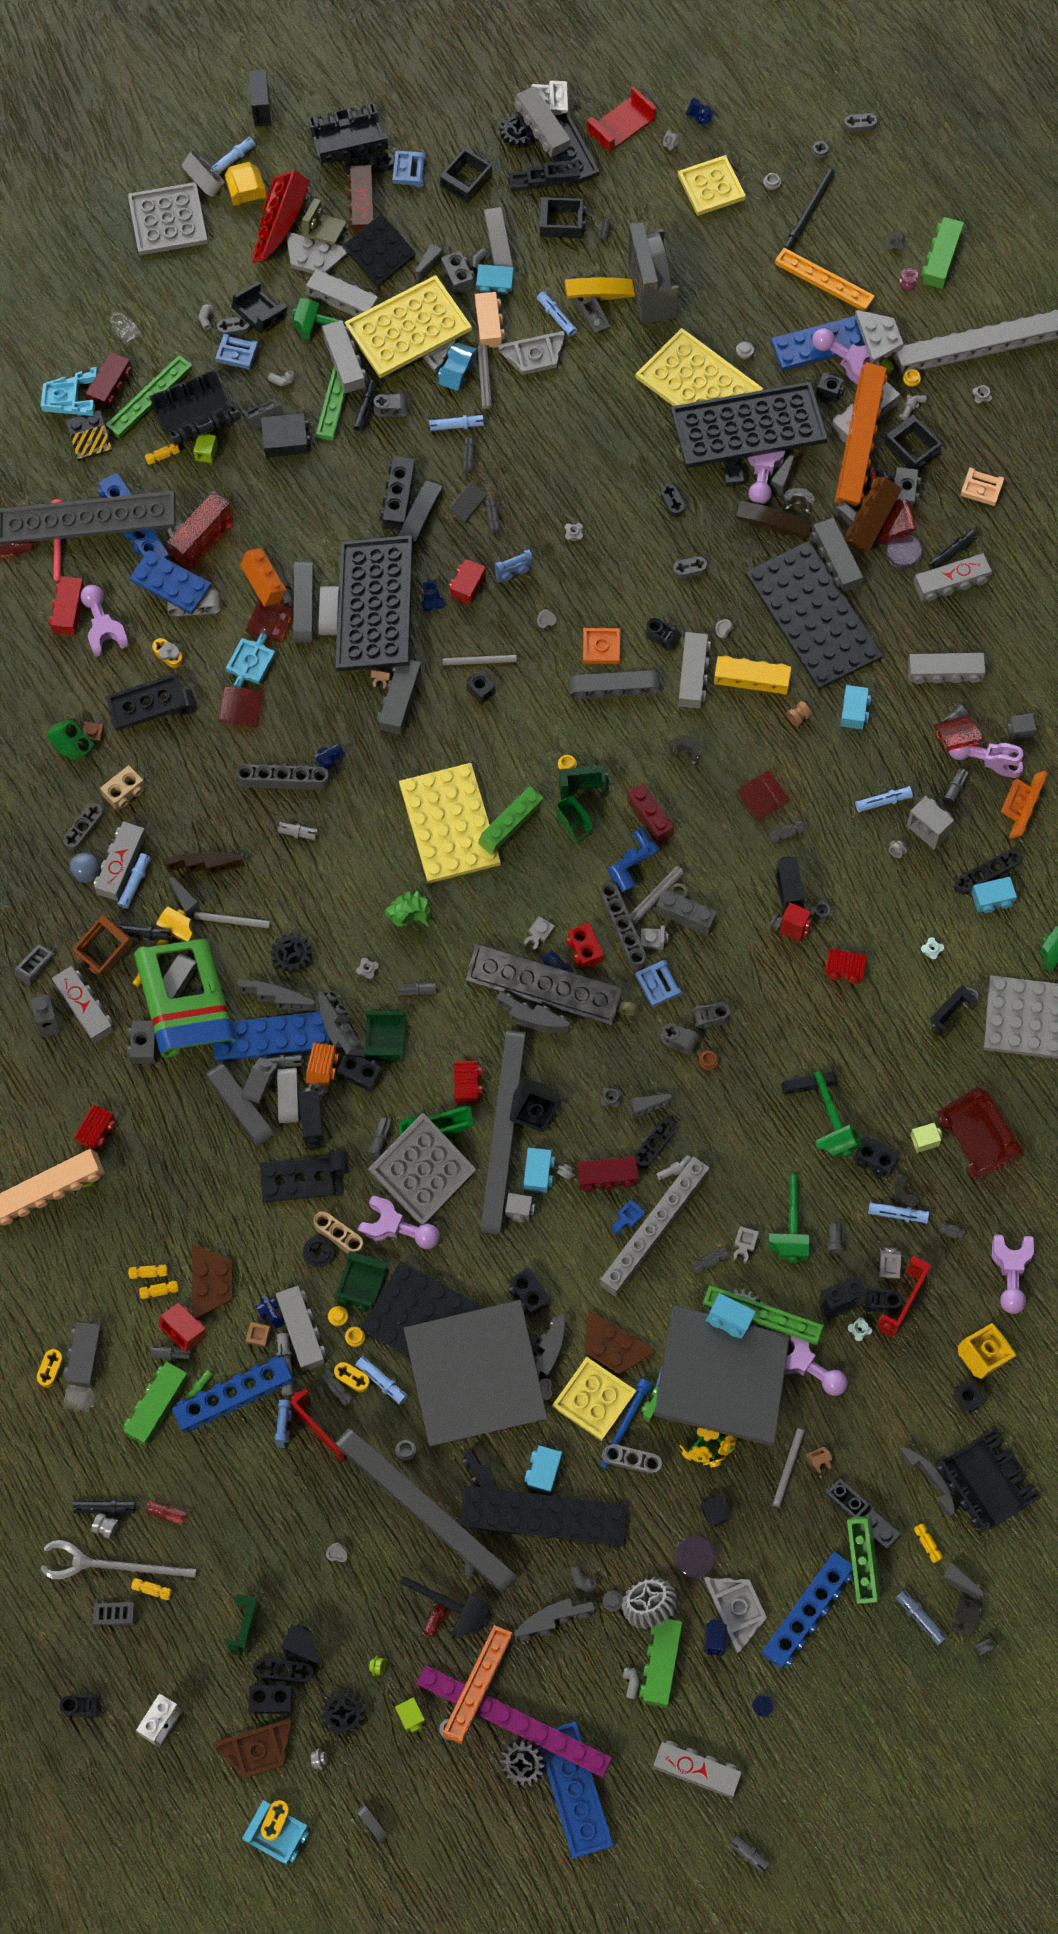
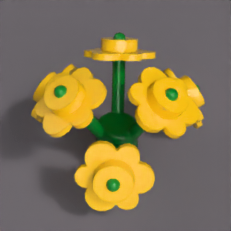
(704, 1454)

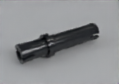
(367, 400)
(958, 545)
(150, 932)
(104, 1507)

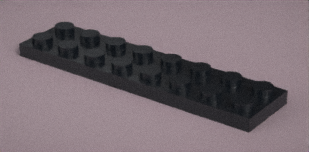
(544, 983)
(543, 1516)

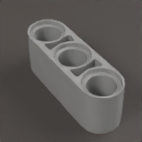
(202, 173)
(209, 605)
(328, 610)
(179, 975)
(288, 1095)
(641, 1459)

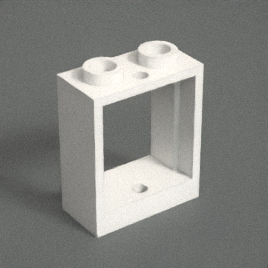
(160, 1713)

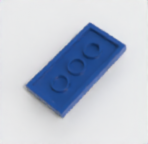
(170, 582)

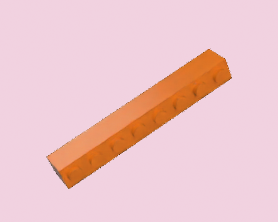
(860, 435)

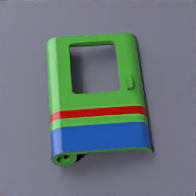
(187, 1019)

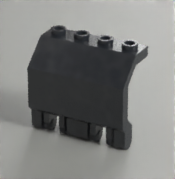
(347, 137)
(193, 408)
(985, 1483)

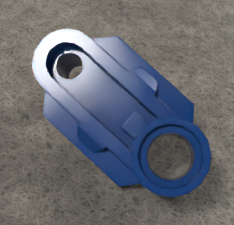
(619, 871)

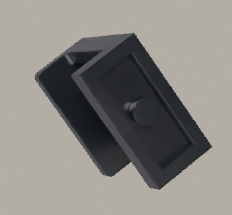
(258, 308)
(959, 997)
(842, 1297)

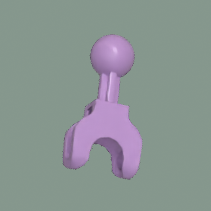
(852, 358)
(764, 466)
(103, 626)
(996, 757)
(392, 1224)
(1012, 1265)
(802, 1361)

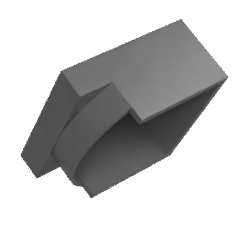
(650, 274)

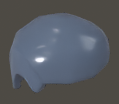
(84, 867)

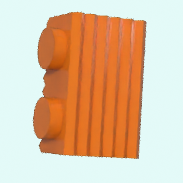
(321, 1064)

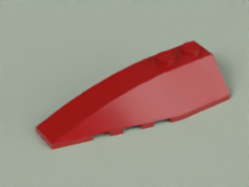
(280, 210)

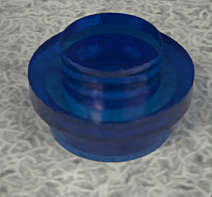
(762, 1706)

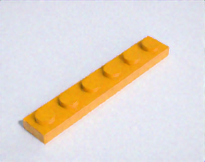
(824, 279)

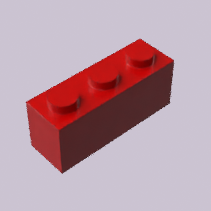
(66, 606)

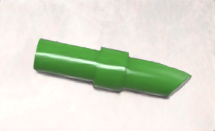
(199, 1385)

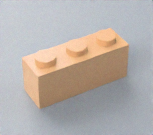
(489, 319)

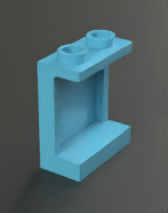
(286, 1845)

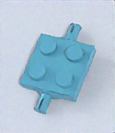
(250, 661)

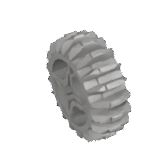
(649, 1603)

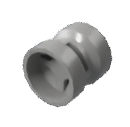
(104, 1526)

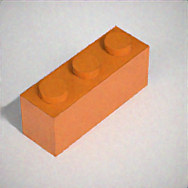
(263, 577)

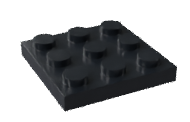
(379, 250)

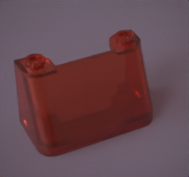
(981, 1132)

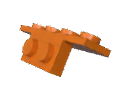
(1021, 801)

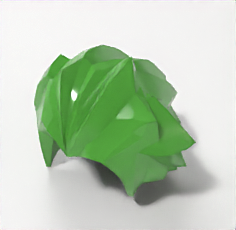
(408, 909)

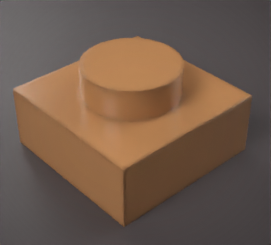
(258, 1334)

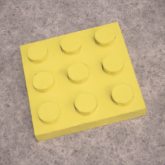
(711, 185)
(594, 1399)

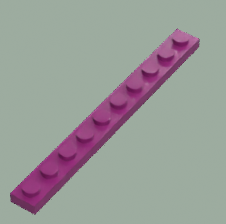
(519, 1724)

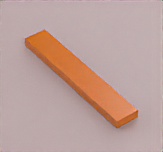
(477, 1684)

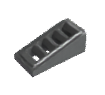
(429, 261)
(781, 478)
(186, 900)
(28, 975)
(647, 1104)
(959, 1580)
(125, 1605)

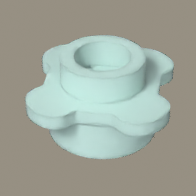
(933, 954)
(860, 1323)

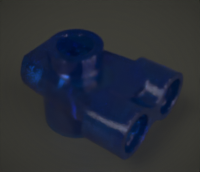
(702, 113)
(432, 600)
(327, 756)
(559, 962)
(268, 1308)

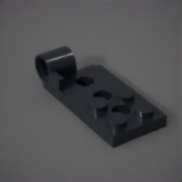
(176, 703)
(330, 1164)

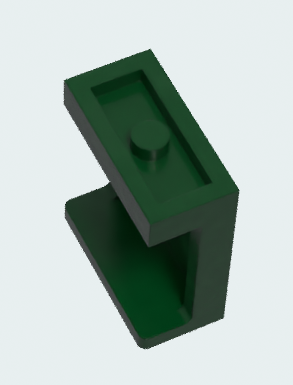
(582, 779)
(385, 1035)
(361, 1282)
(244, 1640)

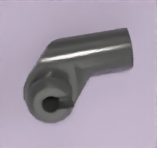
(476, 259)
(581, 1582)

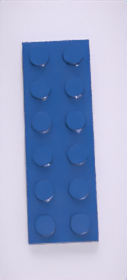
(798, 349)
(272, 1037)
(577, 1801)

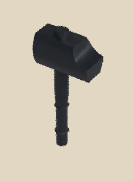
(471, 1614)

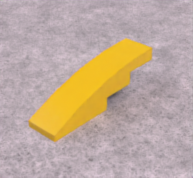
(600, 287)

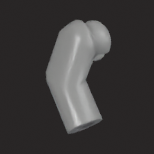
(205, 311)
(284, 380)
(633, 1685)

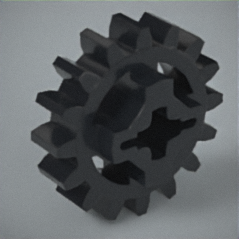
(509, 132)
(287, 946)
(341, 1704)
(530, 1757)

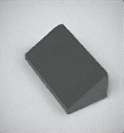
(267, 409)
(467, 502)

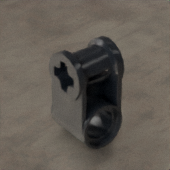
(664, 636)
(881, 1301)
(82, 1706)

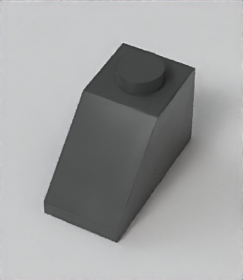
(259, 1080)

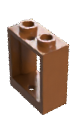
(92, 934)

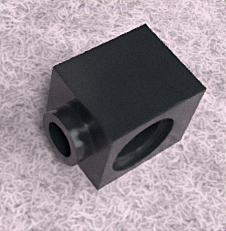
(828, 381)
(483, 694)
(968, 1406)
(714, 1511)

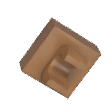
(381, 675)
(819, 1457)

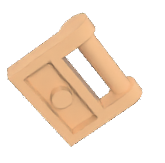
(979, 490)

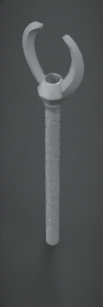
(81, 1562)

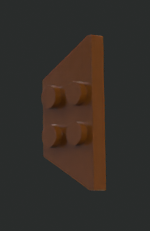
(210, 1281)
(613, 1346)
(257, 1749)

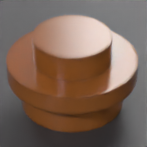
(708, 1060)

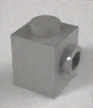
(519, 1207)

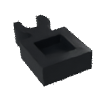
(733, 474)

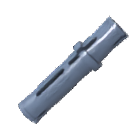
(913, 1609)

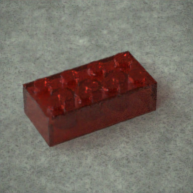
(200, 531)

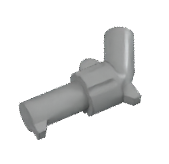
(911, 404)
(675, 1168)

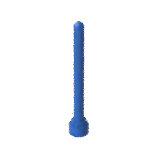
(643, 1388)

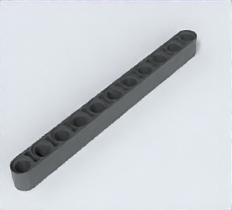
(502, 1133)
(425, 1510)

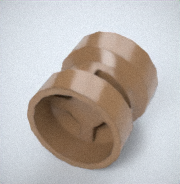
(799, 713)

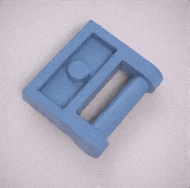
(403, 168)
(234, 355)
(517, 565)
(653, 986)
(284, 1416)

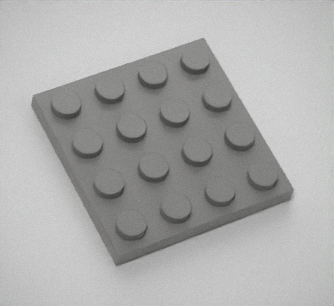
(167, 218)
(1022, 1017)
(422, 1169)

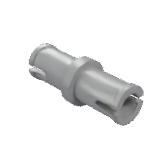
(297, 831)

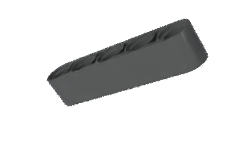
(303, 601)
(614, 684)
(289, 782)
(626, 934)
(239, 1106)

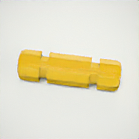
(161, 453)
(148, 1271)
(158, 1289)
(928, 1543)
(151, 1589)

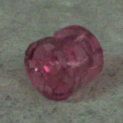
(907, 283)

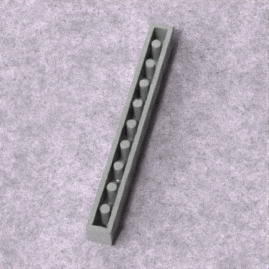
(977, 342)

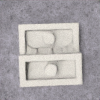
(554, 96)

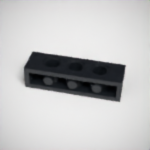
(399, 467)

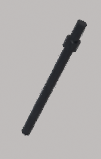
(795, 234)

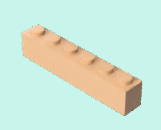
(49, 1185)

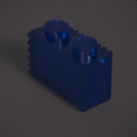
(715, 1638)

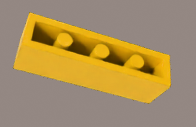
(752, 675)

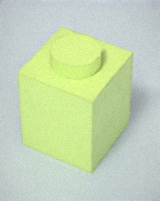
(926, 1137)

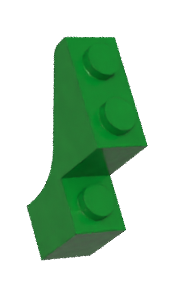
(449, 1122)

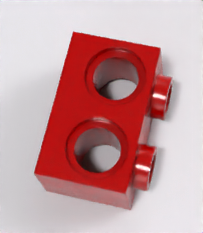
(588, 945)

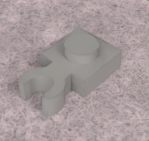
(539, 932)
(745, 1242)

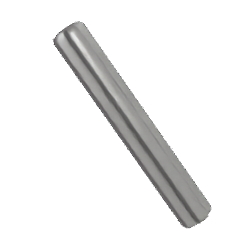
(484, 377)
(655, 895)

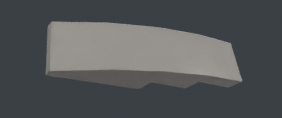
(497, 237)

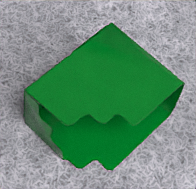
(65, 734)
(571, 805)

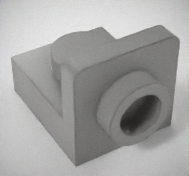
(654, 938)
(890, 1263)

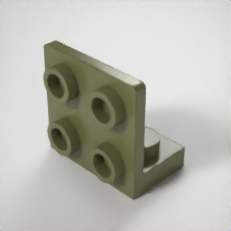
(321, 226)

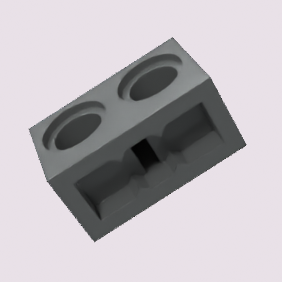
(455, 273)

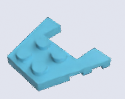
(62, 395)

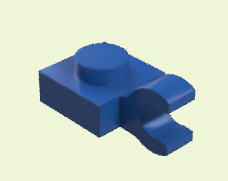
(628, 1215)

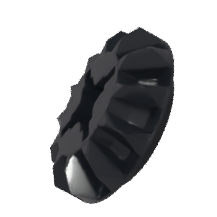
(313, 1244)

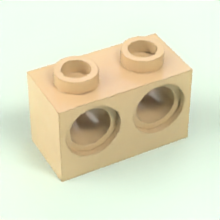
(118, 784)

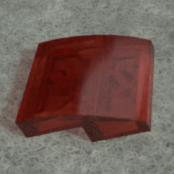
(898, 523)
(270, 621)
(240, 706)
(958, 733)
(763, 795)

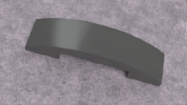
(912, 1459)

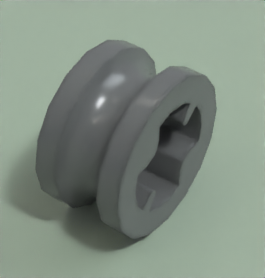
(820, 155)
(775, 922)
(985, 1647)

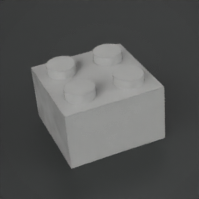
(930, 822)

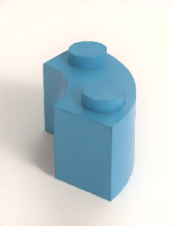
(459, 360)

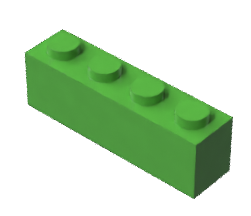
(943, 252)
(510, 820)
(156, 1403)
(863, 1559)
(662, 1663)

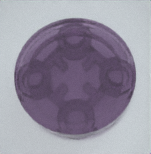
(904, 552)
(694, 1556)

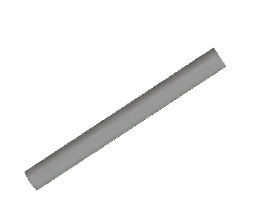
(479, 660)
(232, 920)
(788, 1468)

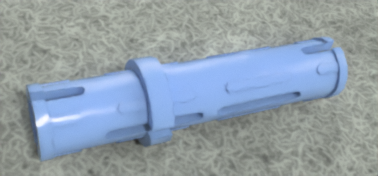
(238, 152)
(551, 308)
(454, 423)
(884, 799)
(138, 873)
(898, 1212)
(388, 1386)

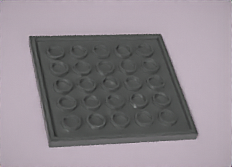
(475, 1373)
(721, 1379)

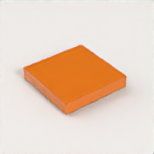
(601, 645)

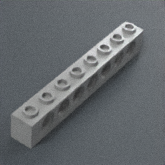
(654, 1226)

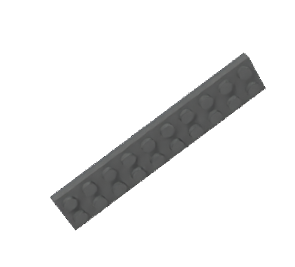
(88, 517)

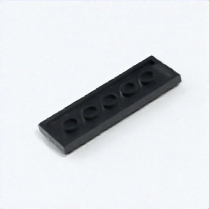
(576, 151)

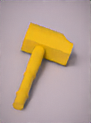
(180, 927)

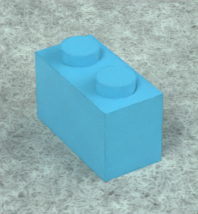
(495, 279)
(854, 707)
(994, 895)
(537, 1170)
(730, 1316)
(544, 1469)

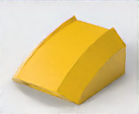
(244, 183)
(985, 1351)

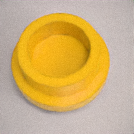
(911, 377)
(567, 762)
(338, 1316)
(354, 1336)

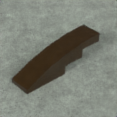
(774, 519)
(212, 861)

